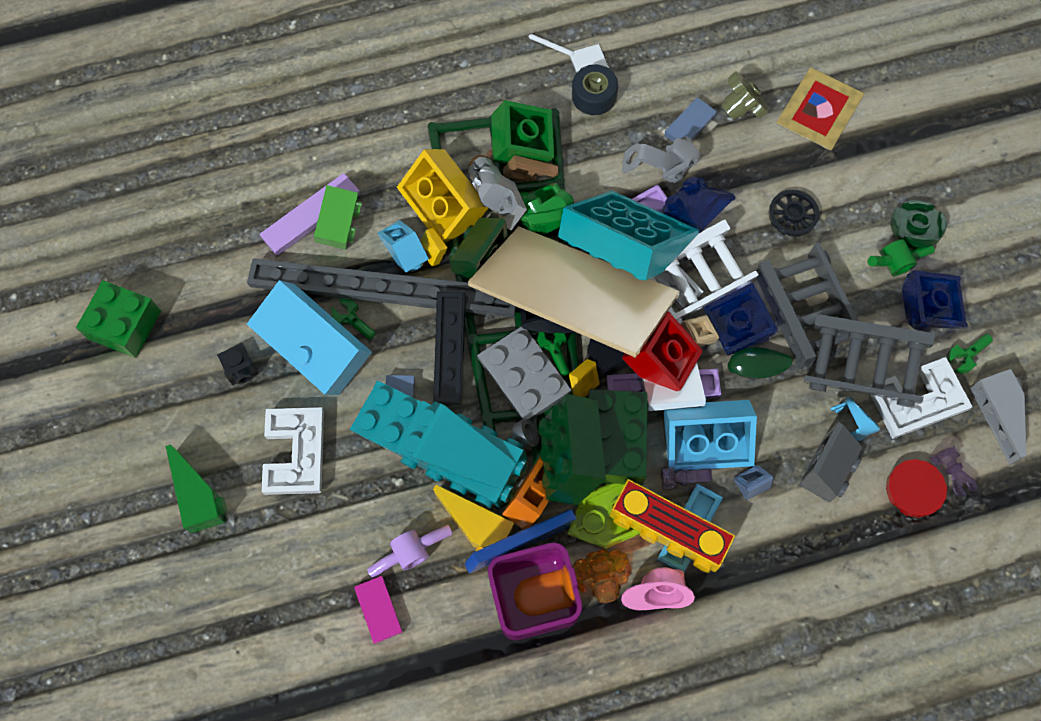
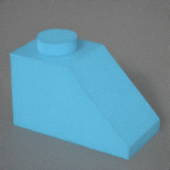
(403, 246)

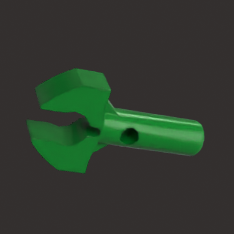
(352, 319)
(555, 351)
(968, 353)

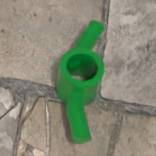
(899, 257)

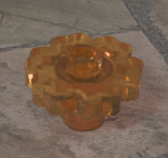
(602, 574)

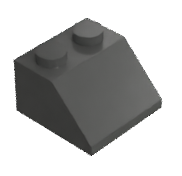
(832, 464)

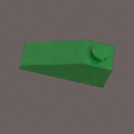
(197, 501)

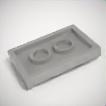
(524, 374)

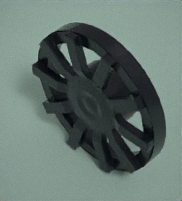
(793, 213)

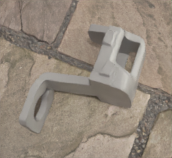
(673, 162)

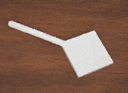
(581, 57)

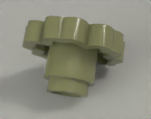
(743, 98)

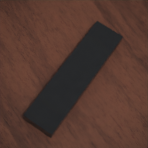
(449, 347)

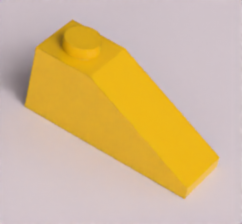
(475, 522)

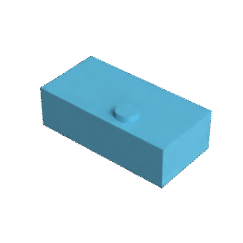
(309, 338)

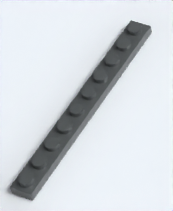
(372, 286)

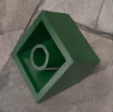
(478, 246)

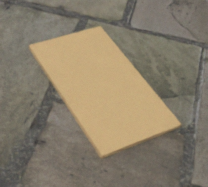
(575, 290)

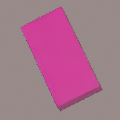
(378, 610)

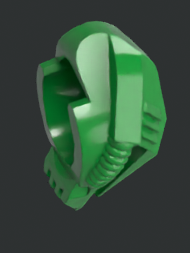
(544, 208)

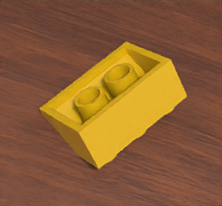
(441, 194)

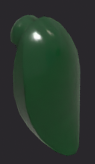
(758, 363)

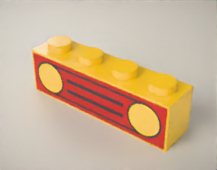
(671, 526)

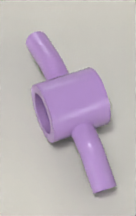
(409, 550)

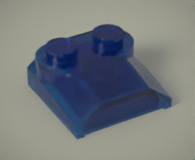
(697, 203)
(933, 301)
(741, 319)

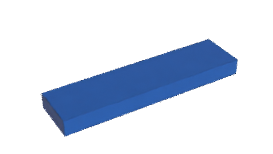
(520, 540)

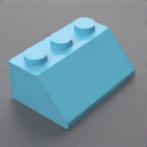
(711, 435)

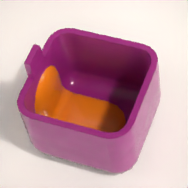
(534, 591)

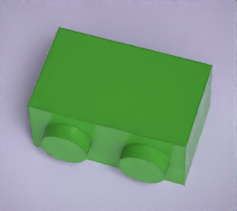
(336, 217)

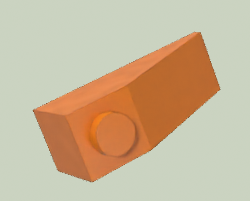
(529, 498)

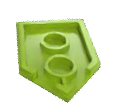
(594, 519)

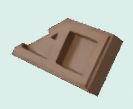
(528, 169)

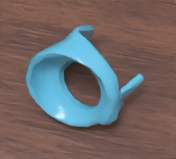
(863, 420)

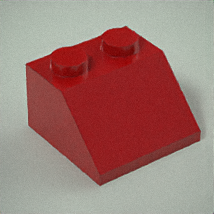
(666, 355)

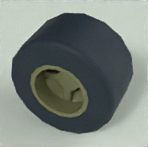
(594, 89)

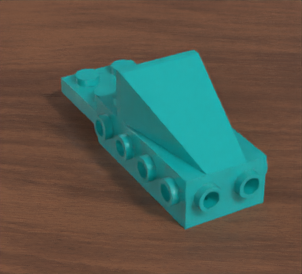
(442, 444)

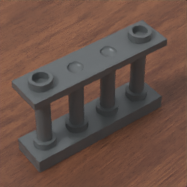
(782, 301)
(887, 337)

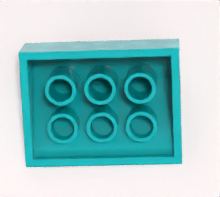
(625, 233)

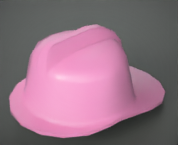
(659, 590)

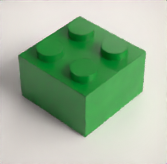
(522, 132)
(118, 318)

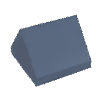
(753, 481)

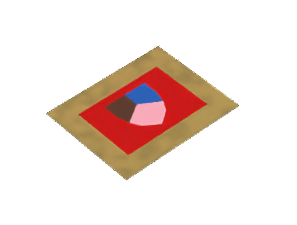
(820, 108)

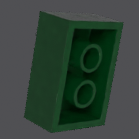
(623, 434)
(572, 450)

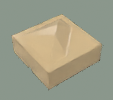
(701, 330)

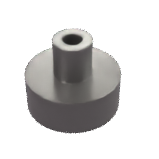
(525, 433)

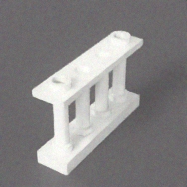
(715, 238)

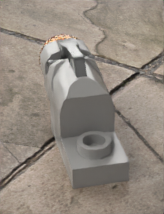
(496, 190)

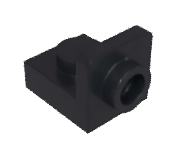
(237, 364)

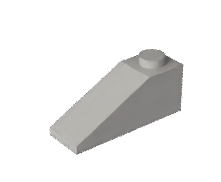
(1004, 410)

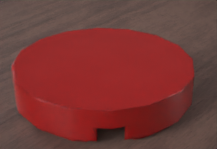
(916, 488)

